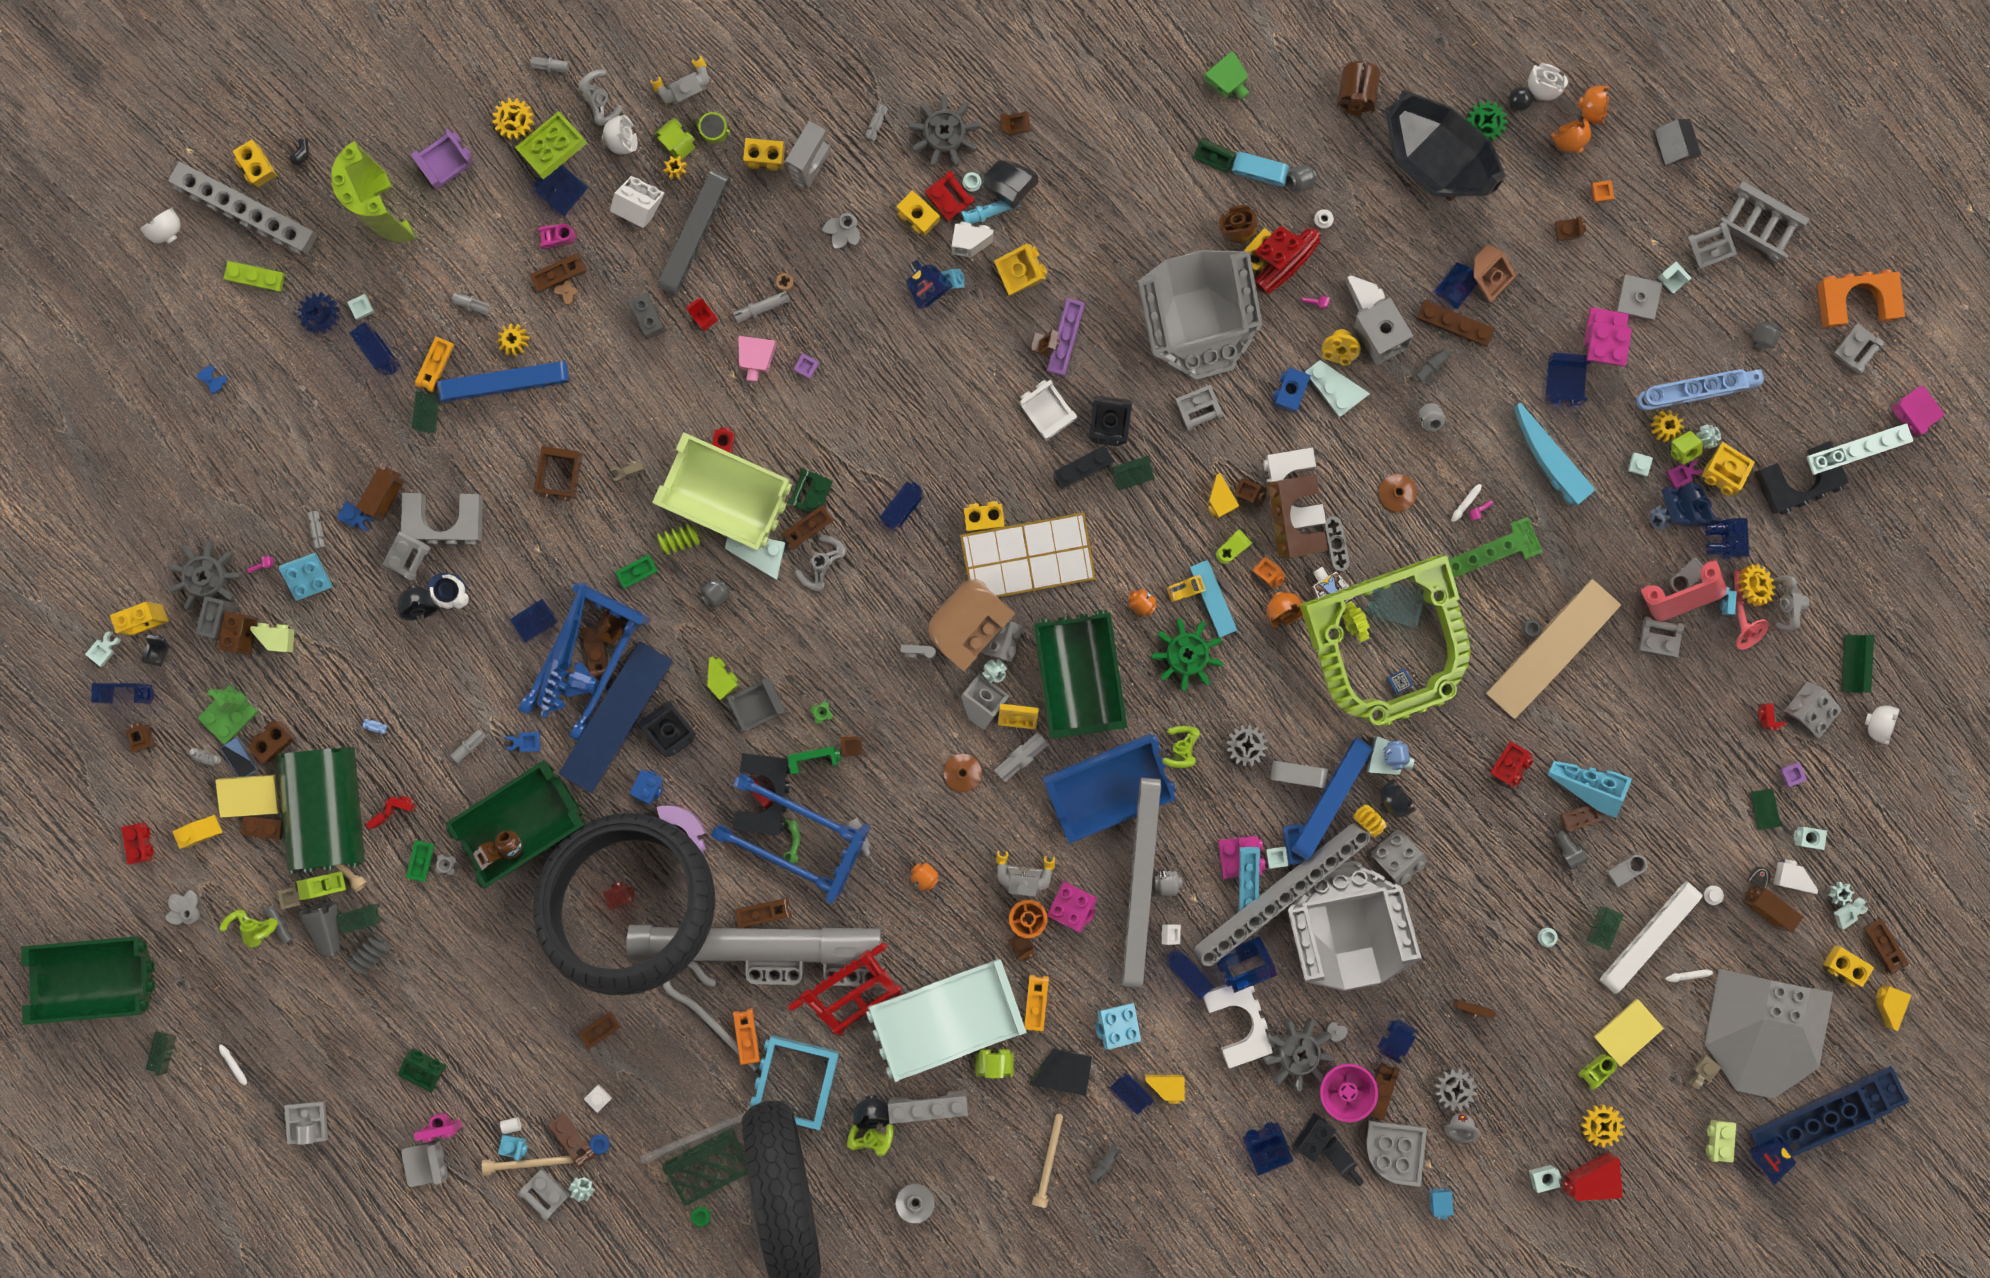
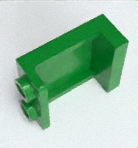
(794, 759)

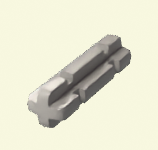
(876, 122)
(316, 529)

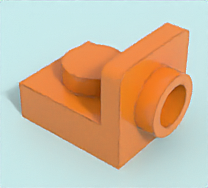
(1269, 573)

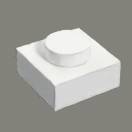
(1171, 934)
(597, 1098)

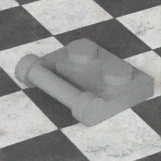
(1715, 250)
(1853, 344)
(1197, 401)
(400, 552)
(1660, 643)
(912, 651)
(548, 1189)

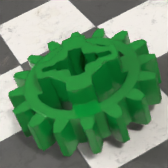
(1481, 115)

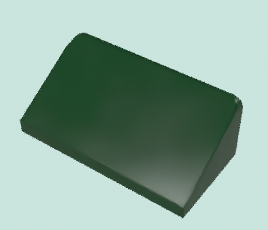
(1214, 155)
(1765, 809)

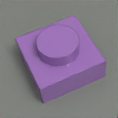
(806, 366)
(1793, 774)

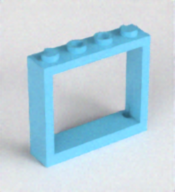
(765, 1065)

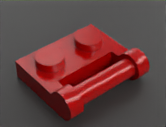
(944, 200)

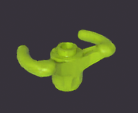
(1182, 749)
(251, 930)
(872, 1140)

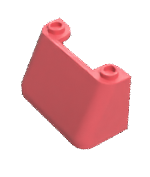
(1709, 590)

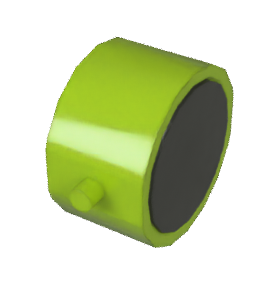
(713, 127)

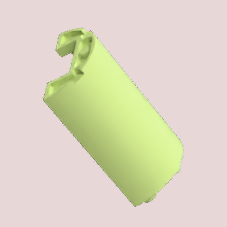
(723, 492)

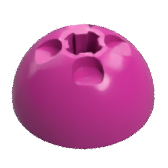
(1349, 1103)

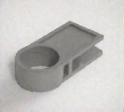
(1689, 573)
(1623, 873)

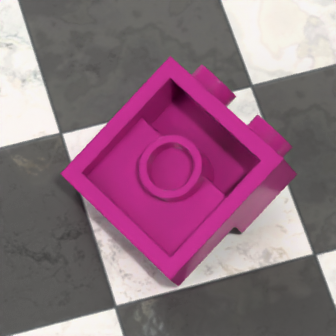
(1229, 854)

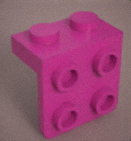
(1918, 411)

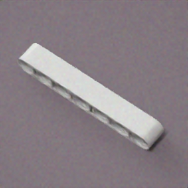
(1651, 937)

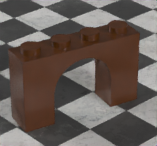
(1282, 496)

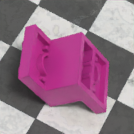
(1607, 337)

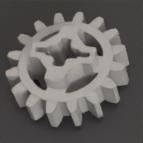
(1254, 746)
(1456, 1081)

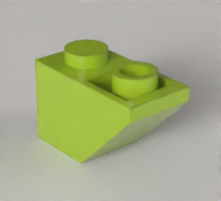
(719, 680)

